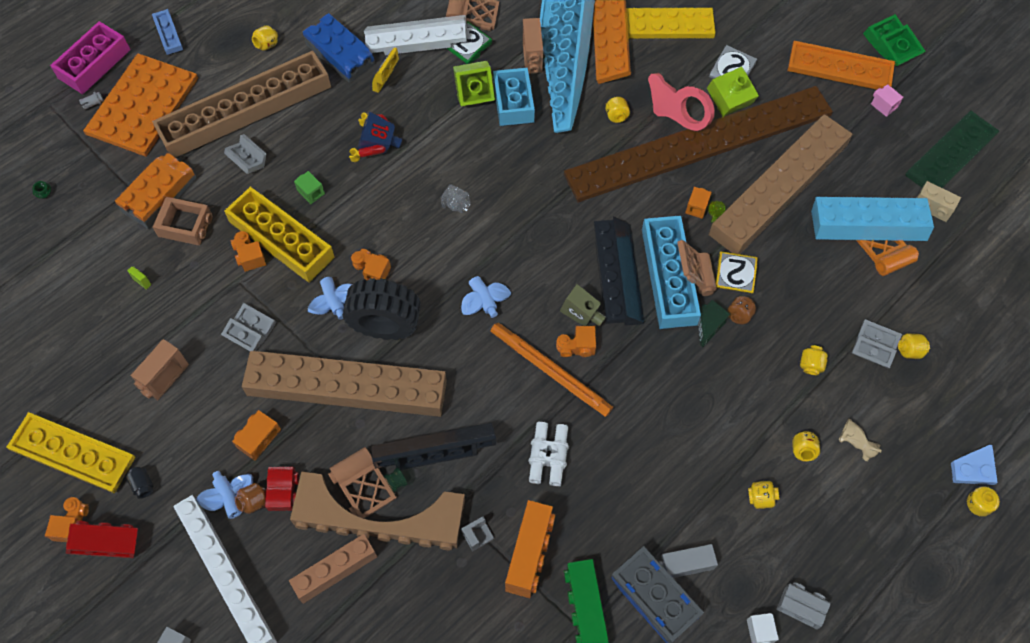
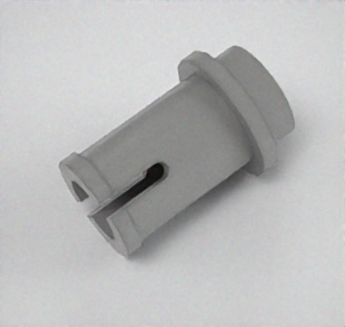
(93, 99)

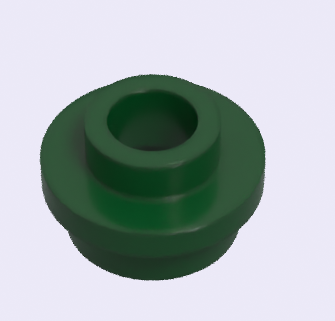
(38, 187)

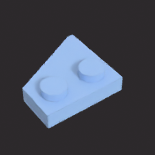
(975, 467)

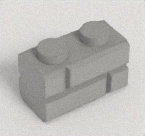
(803, 605)

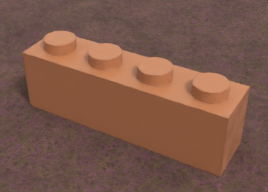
(333, 568)

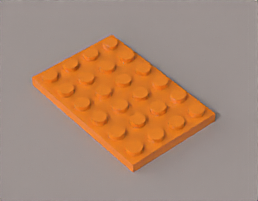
(139, 97)

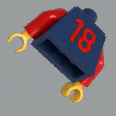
(375, 136)

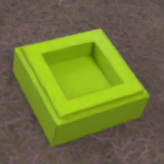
(139, 277)

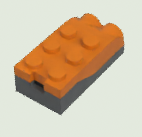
(148, 191)

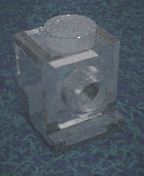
(455, 199)

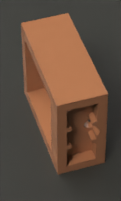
(532, 45)
(167, 213)
(159, 370)

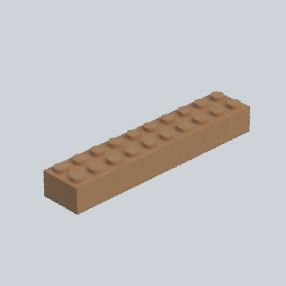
(242, 104)
(780, 185)
(345, 383)

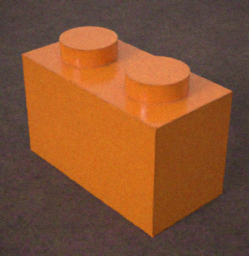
(256, 435)

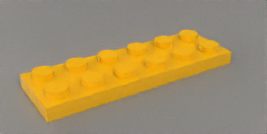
(670, 23)
(71, 452)

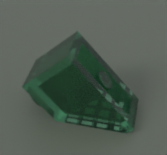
(711, 321)

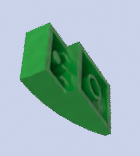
(894, 40)

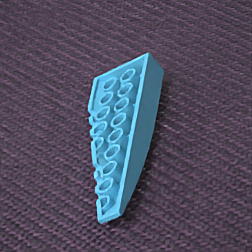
(566, 44)

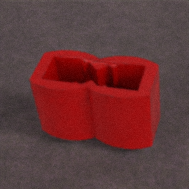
(280, 488)

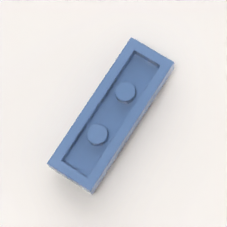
(167, 32)

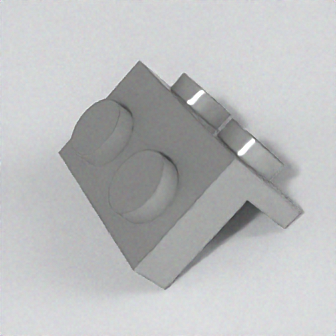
(246, 155)

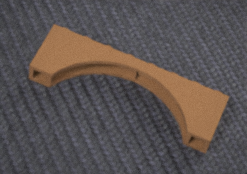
(434, 526)

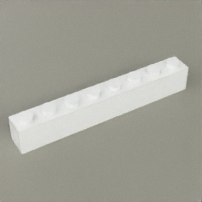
(223, 572)

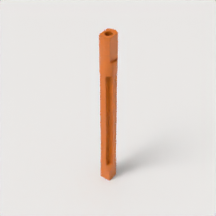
(552, 369)

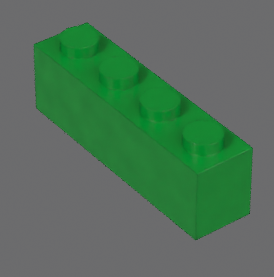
(586, 602)

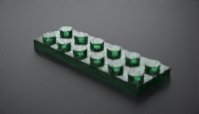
(953, 151)

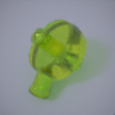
(716, 209)

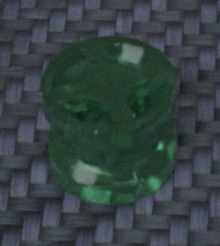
(395, 480)

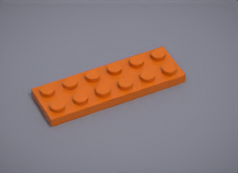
(611, 40)
(840, 65)

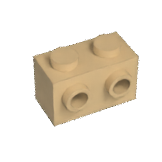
(941, 202)

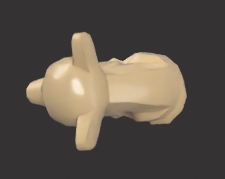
(855, 435)

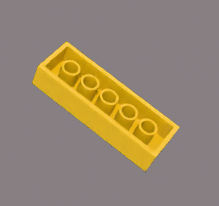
(280, 234)

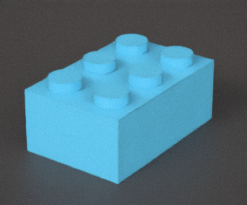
(513, 96)

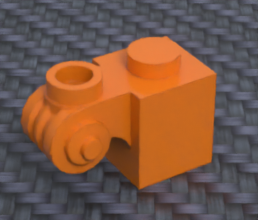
(249, 254)
(374, 265)
(583, 343)
(59, 525)

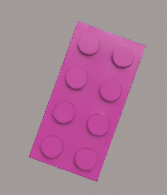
(90, 57)

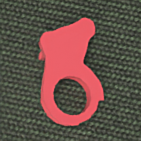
(672, 103)

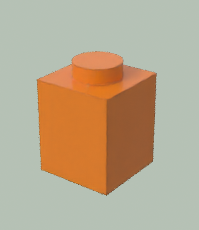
(698, 202)

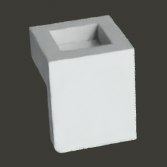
(762, 628)

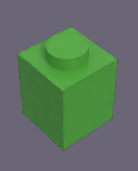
(309, 187)

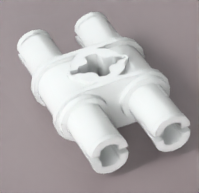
(539, 449)

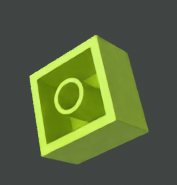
(474, 83)
(732, 91)

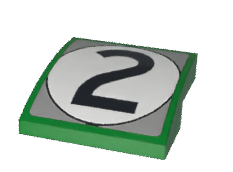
(470, 50)

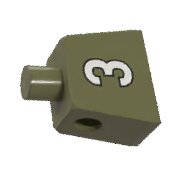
(582, 307)

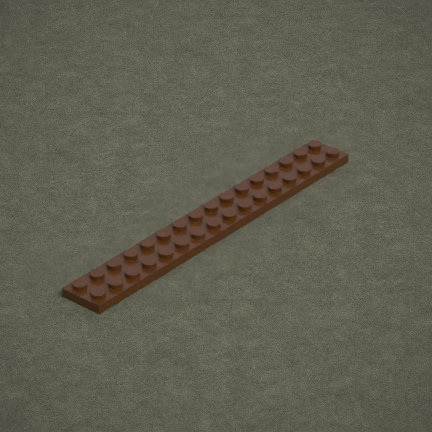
(693, 146)

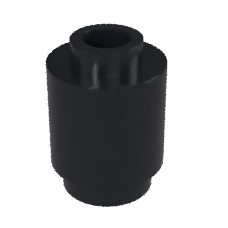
(140, 482)

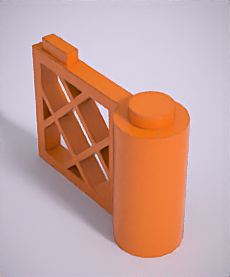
(893, 258)

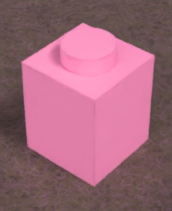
(886, 100)

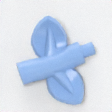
(484, 297)
(331, 300)
(224, 493)

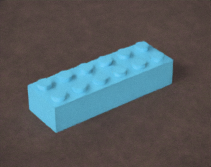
(872, 218)
(673, 294)

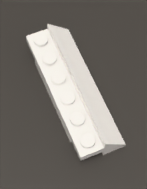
(416, 35)

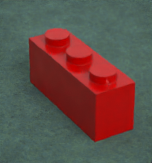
(101, 540)

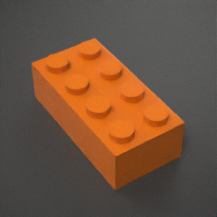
(528, 550)

